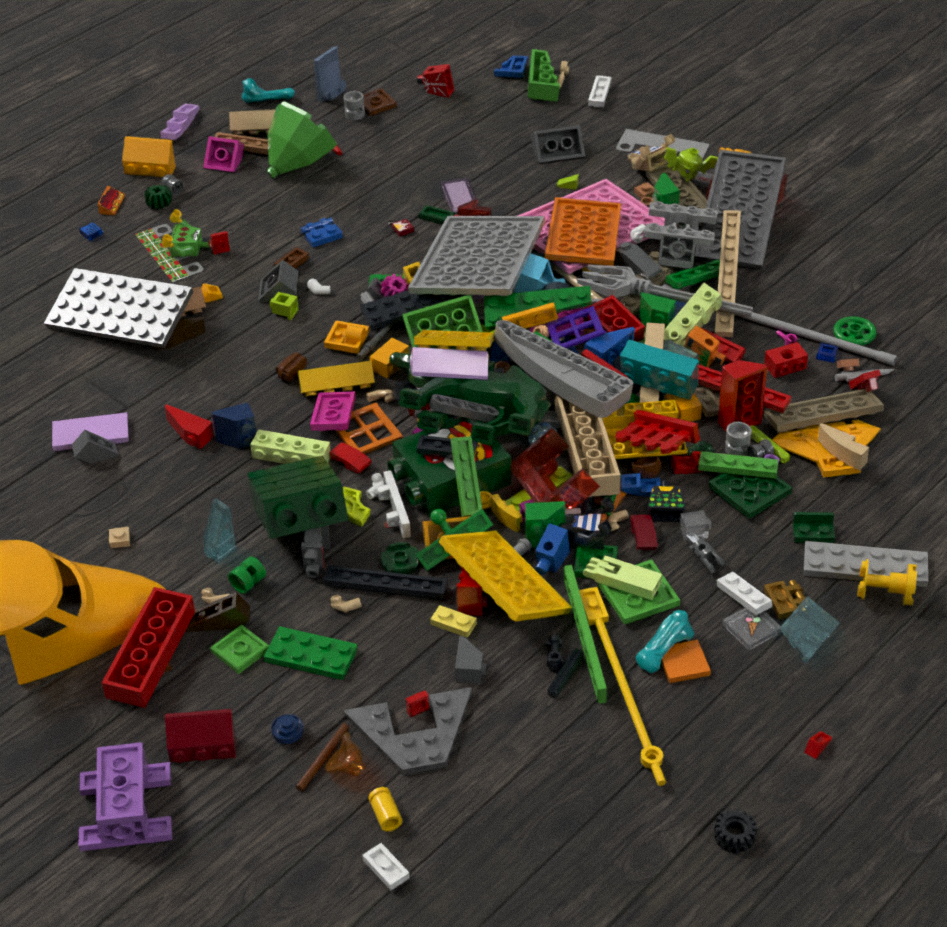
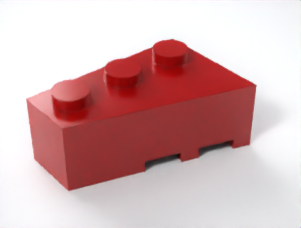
(470, 595)

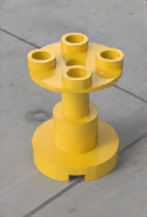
(895, 582)

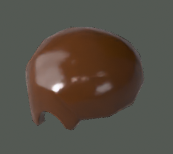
(647, 467)

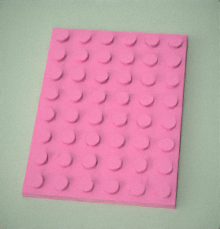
(632, 215)

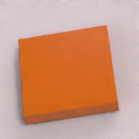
(685, 662)

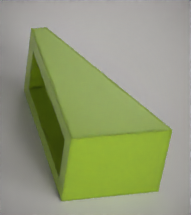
(569, 182)

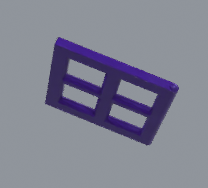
(576, 328)

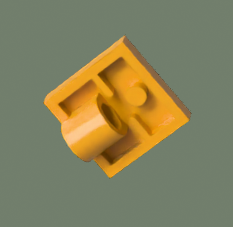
(346, 337)

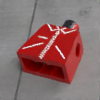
(437, 80)

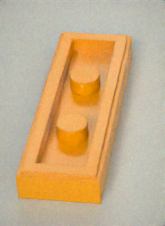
(534, 316)

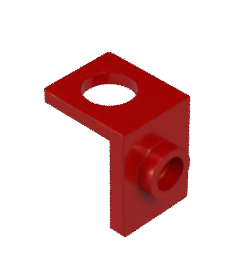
(219, 242)

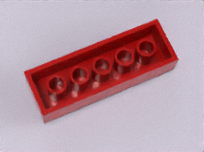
(148, 647)

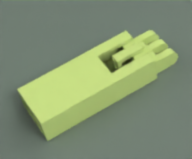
(624, 576)

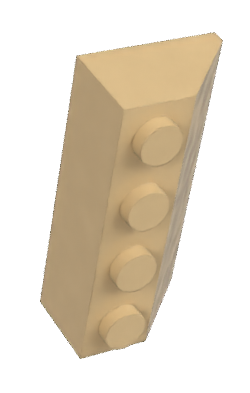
(250, 121)

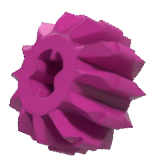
(394, 285)

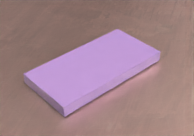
(112, 427)

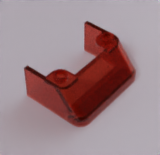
(539, 463)

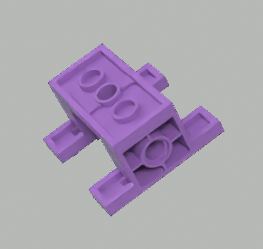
(120, 799)

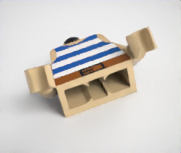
(650, 157)

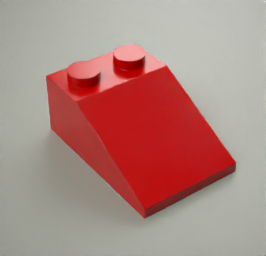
(616, 316)

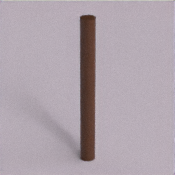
(322, 757)

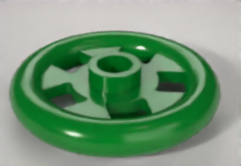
(855, 330)

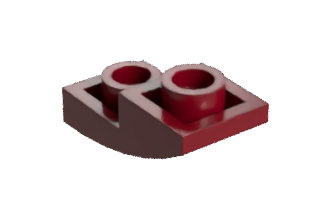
(644, 532)

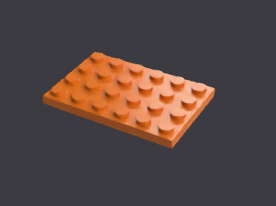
(583, 231)

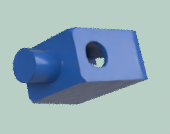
(552, 549)

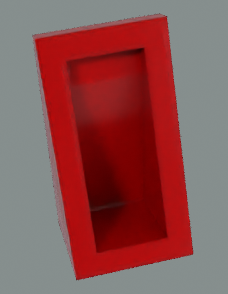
(817, 744)

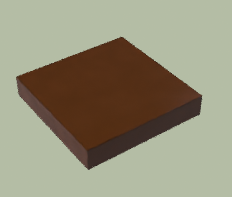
(377, 102)

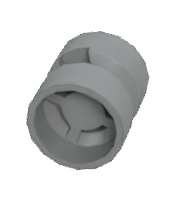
(354, 105)
(737, 438)

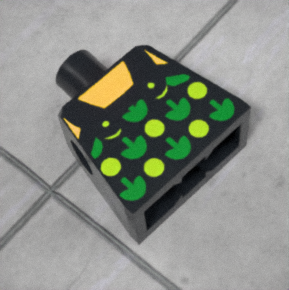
(666, 503)

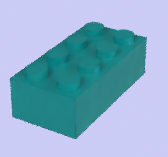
(660, 369)

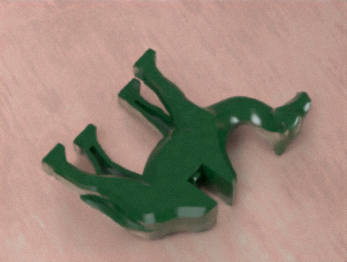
(514, 395)

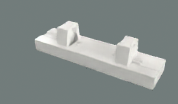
(398, 516)

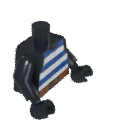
(591, 529)

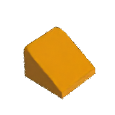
(211, 292)

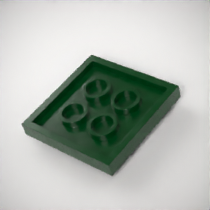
(750, 493)

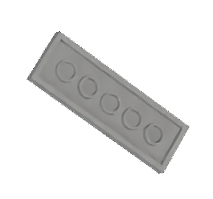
(844, 561)

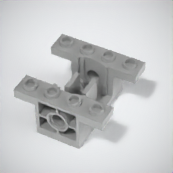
(679, 241)

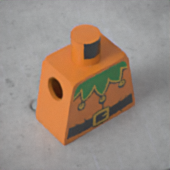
(705, 346)

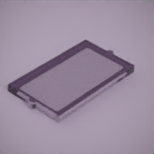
(457, 192)

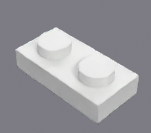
(386, 866)

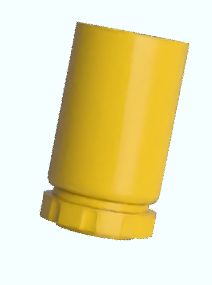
(385, 809)

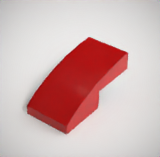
(351, 457)
(686, 464)

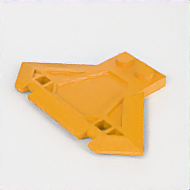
(806, 444)

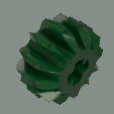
(158, 196)

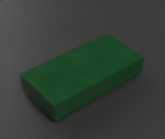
(434, 214)

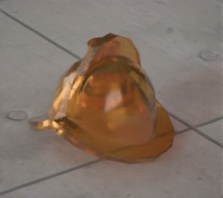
(347, 758)

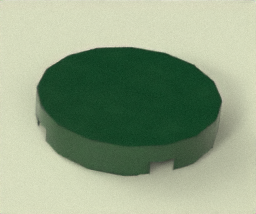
(400, 558)

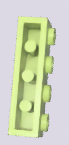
(694, 313)
(287, 448)

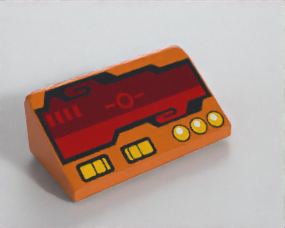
(110, 201)

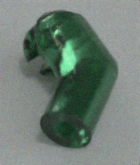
(700, 446)

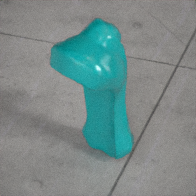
(253, 93)
(672, 630)

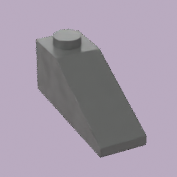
(634, 257)

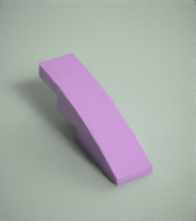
(180, 122)

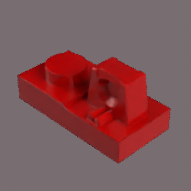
(866, 381)

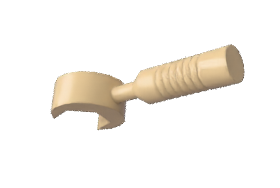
(563, 71)

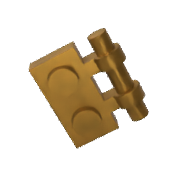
(781, 597)

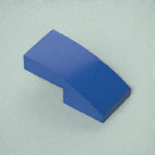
(636, 486)

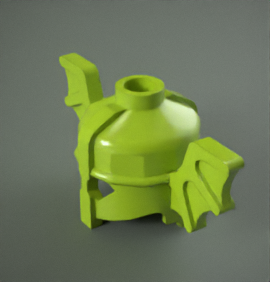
(689, 160)

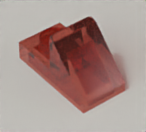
(472, 209)

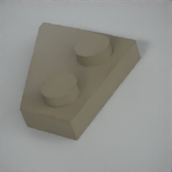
(709, 399)

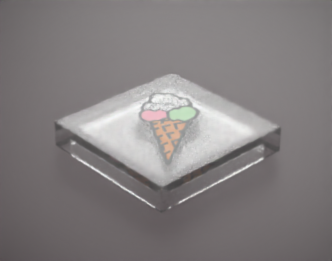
(751, 628)

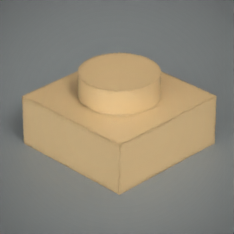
(119, 537)

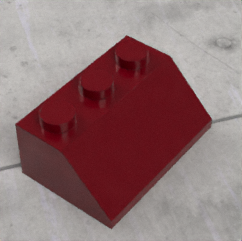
(200, 735)

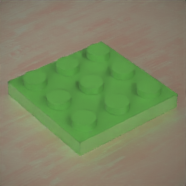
(633, 607)

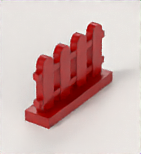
(656, 430)

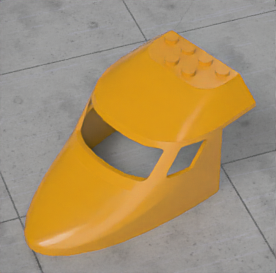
(32, 589)

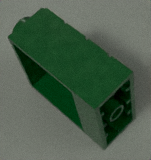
(297, 496)

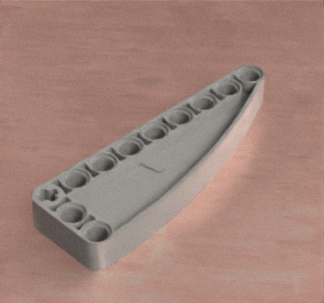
(563, 371)

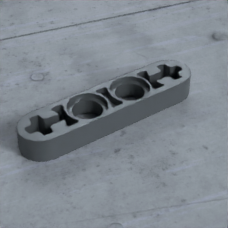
(463, 408)

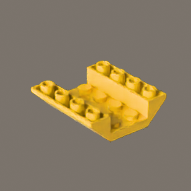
(621, 417)

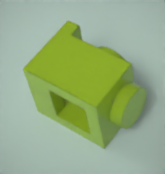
(284, 305)

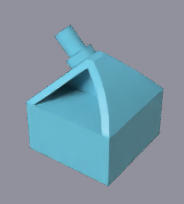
(535, 275)

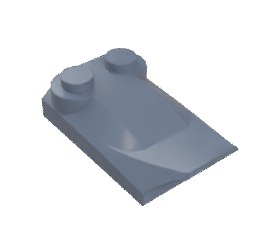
(328, 76)

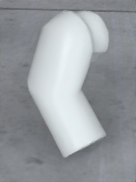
(636, 233)
(316, 288)
(377, 482)

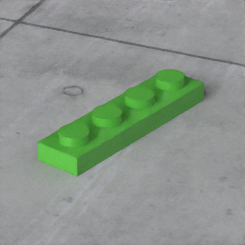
(738, 464)
(466, 475)

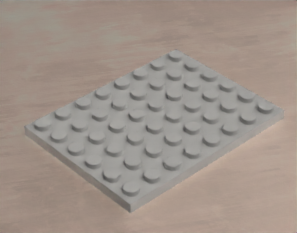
(477, 255)

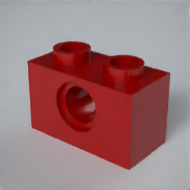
(786, 359)

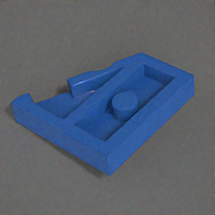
(513, 67)

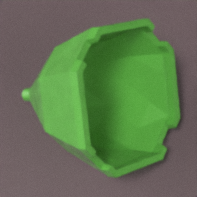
(295, 140)

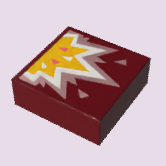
(402, 227)

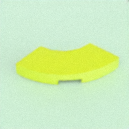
(356, 510)

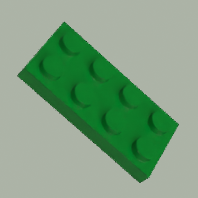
(311, 653)

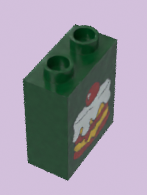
(432, 479)

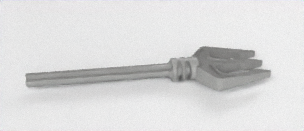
(622, 281)

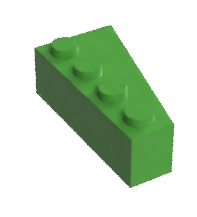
(542, 81)

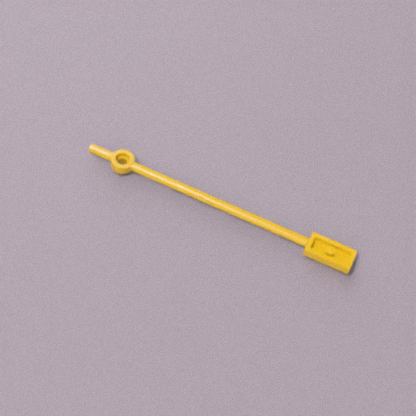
(597, 614)

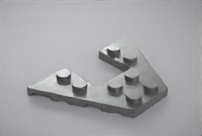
(419, 749)

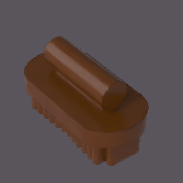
(290, 366)

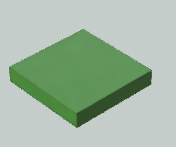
(239, 649)

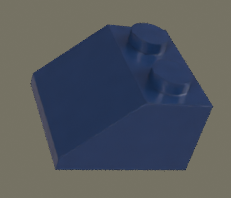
(234, 426)

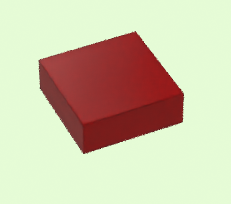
(417, 703)

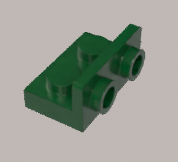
(813, 527)

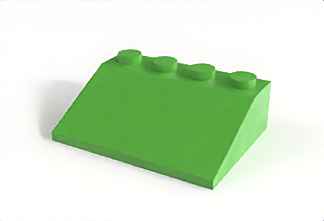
(446, 316)

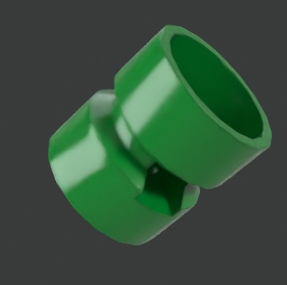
(246, 575)

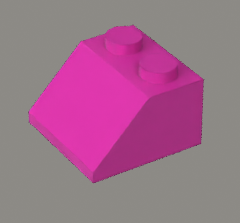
(223, 154)

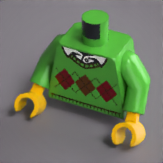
(185, 238)

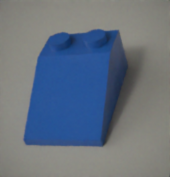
(611, 344)

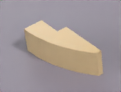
(843, 446)

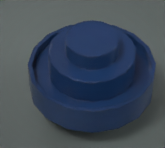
(287, 729)

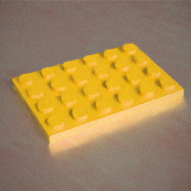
(460, 339)
(505, 575)

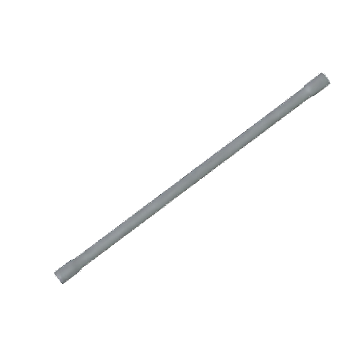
(880, 356)

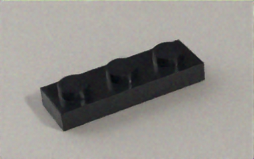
(438, 446)

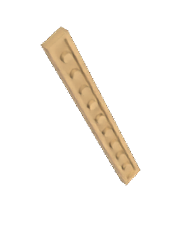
(728, 270)

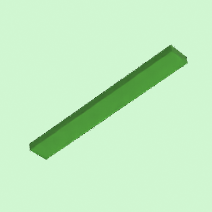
(585, 634)

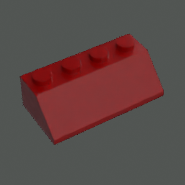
(742, 393)

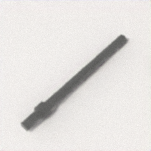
(369, 346)

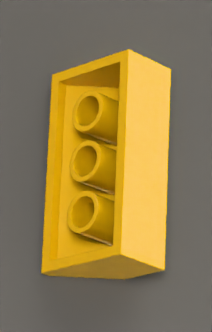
(336, 377)

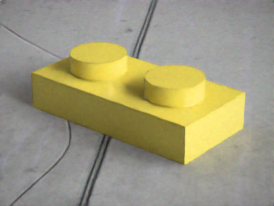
(453, 621)

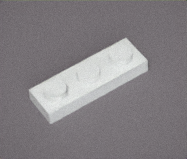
(599, 91)
(744, 593)

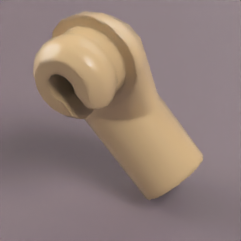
(617, 517)
(209, 597)
(344, 606)

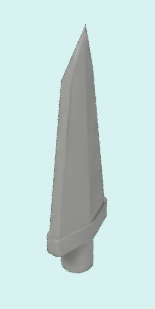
(851, 375)

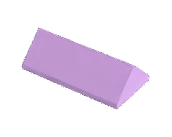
(449, 363)

